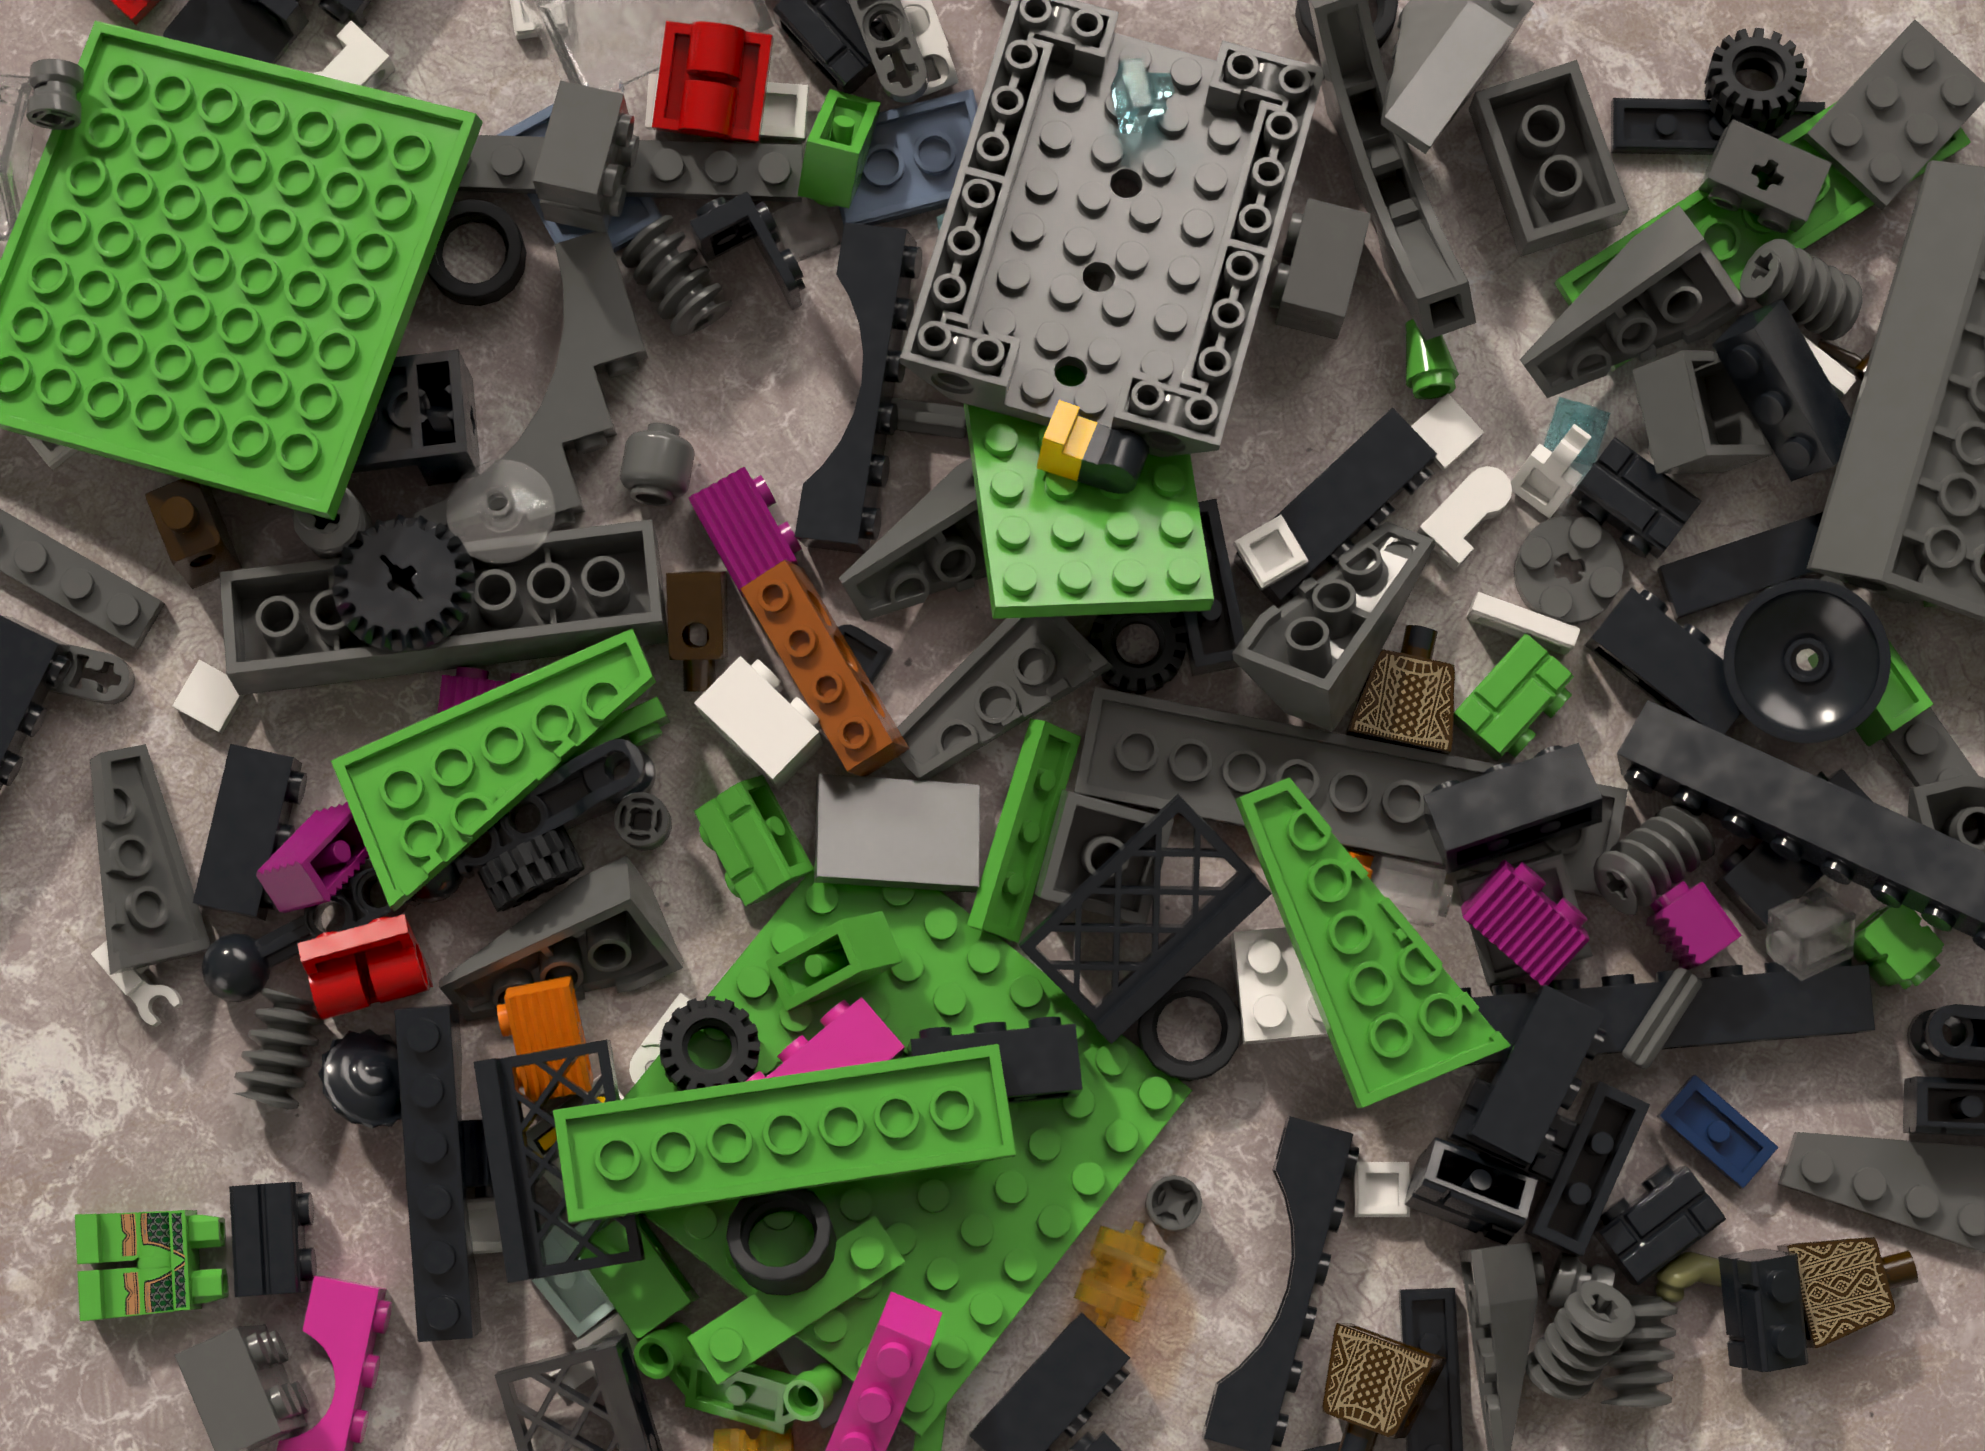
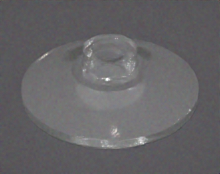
(505, 533)

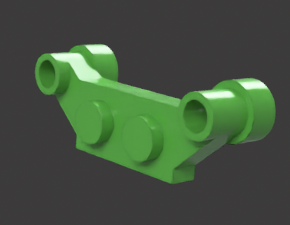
(751, 1396)

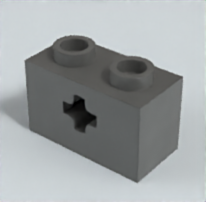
(1792, 177)

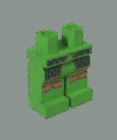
(166, 1258)

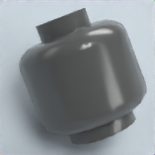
(657, 465)

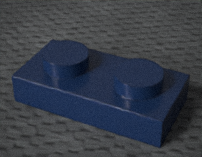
(1717, 1131)

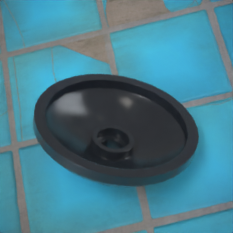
(1817, 701)

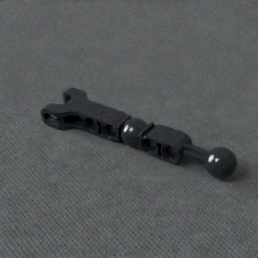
(579, 791)

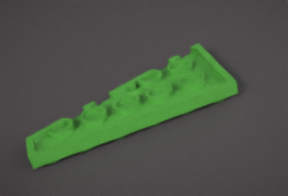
(457, 773)
(1370, 972)

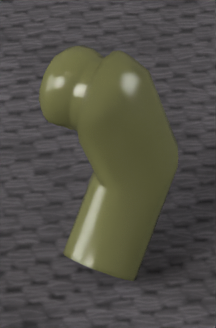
(1684, 1272)

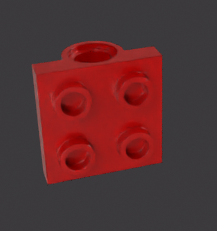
(712, 81)
(364, 966)

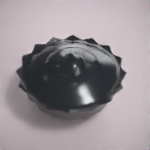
(363, 1079)

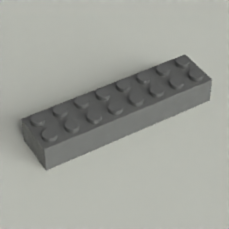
(550, 604)

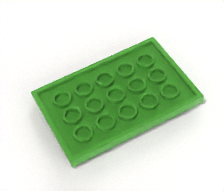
(1078, 547)

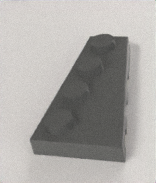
(996, 688)
(141, 866)
(1900, 1181)

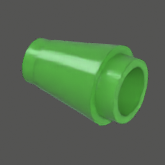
(1428, 365)

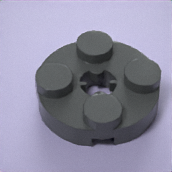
(1581, 541)

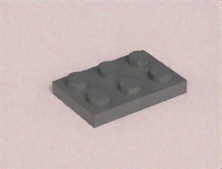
(1897, 114)

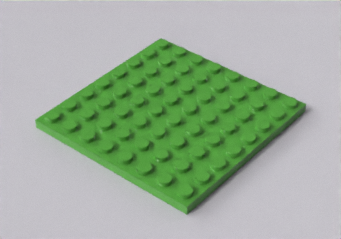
(222, 266)
(969, 1233)

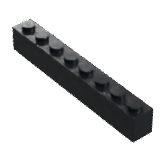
(1807, 819)
(1724, 1011)

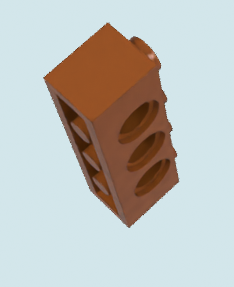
(824, 668)

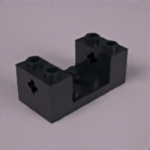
(424, 419)

